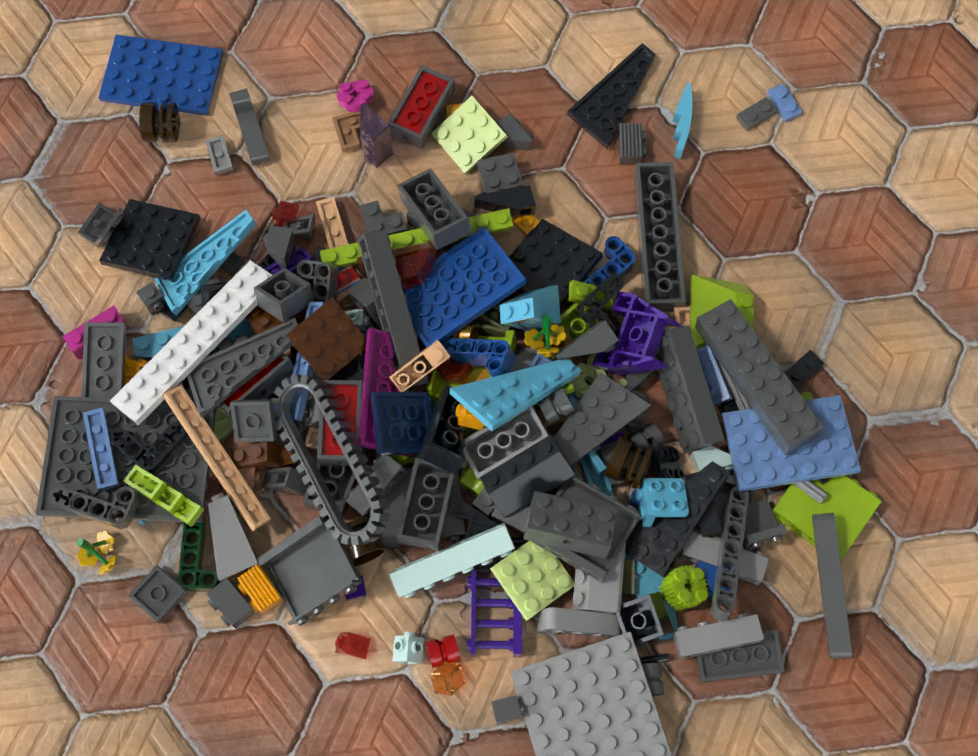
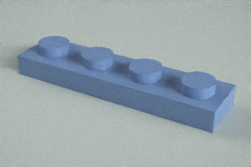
(101, 449)

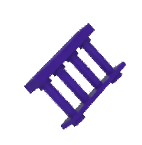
(514, 623)

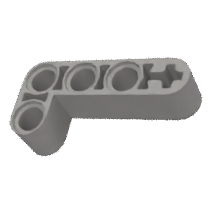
(578, 622)

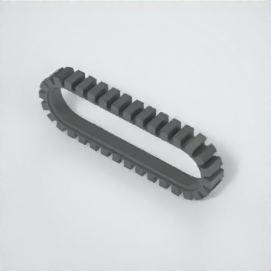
(350, 450)

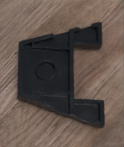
(477, 523)

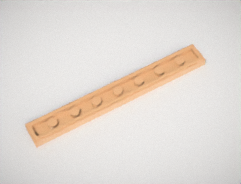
(217, 458)

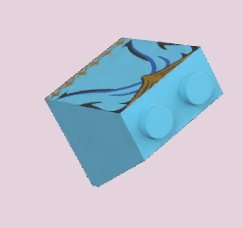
(528, 309)

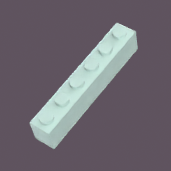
(451, 560)

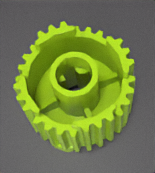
(684, 587)

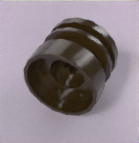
(159, 122)
(628, 462)
(363, 553)

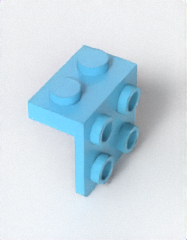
(661, 499)

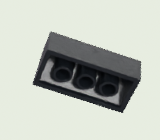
(534, 469)

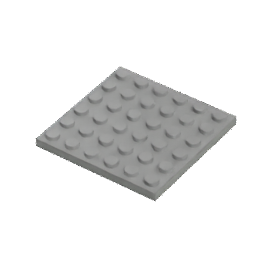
(591, 703)

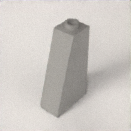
(230, 541)

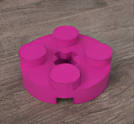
(357, 88)

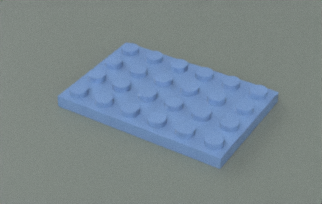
(761, 462)

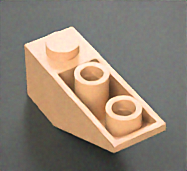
(419, 366)

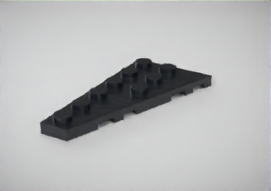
(608, 101)
(664, 540)

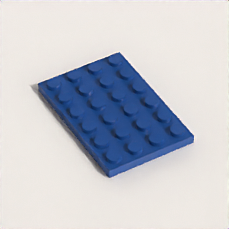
(160, 73)
(462, 287)

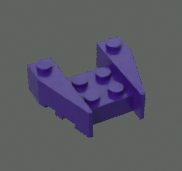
(637, 338)

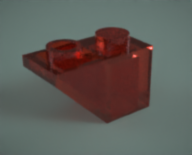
(415, 267)

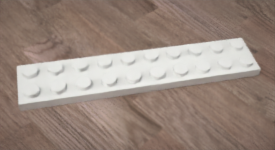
(190, 344)

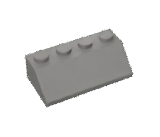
(597, 596)

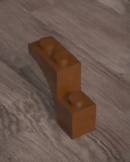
(263, 455)

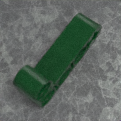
(195, 568)

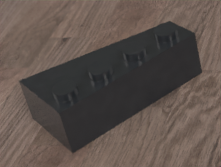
(444, 437)

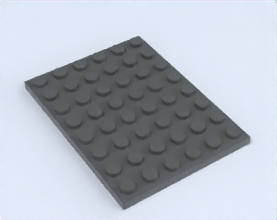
(70, 462)

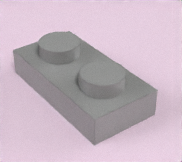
(219, 155)

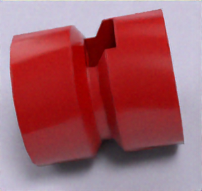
(443, 651)

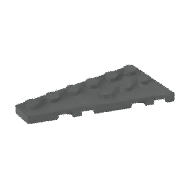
(232, 367)
(598, 417)

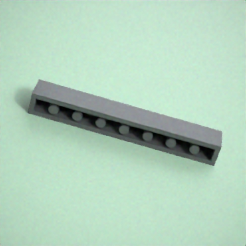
(390, 298)

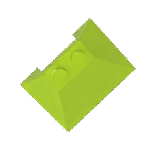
(709, 293)

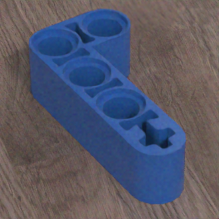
(615, 261)
(493, 354)

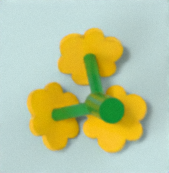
(553, 336)
(89, 555)

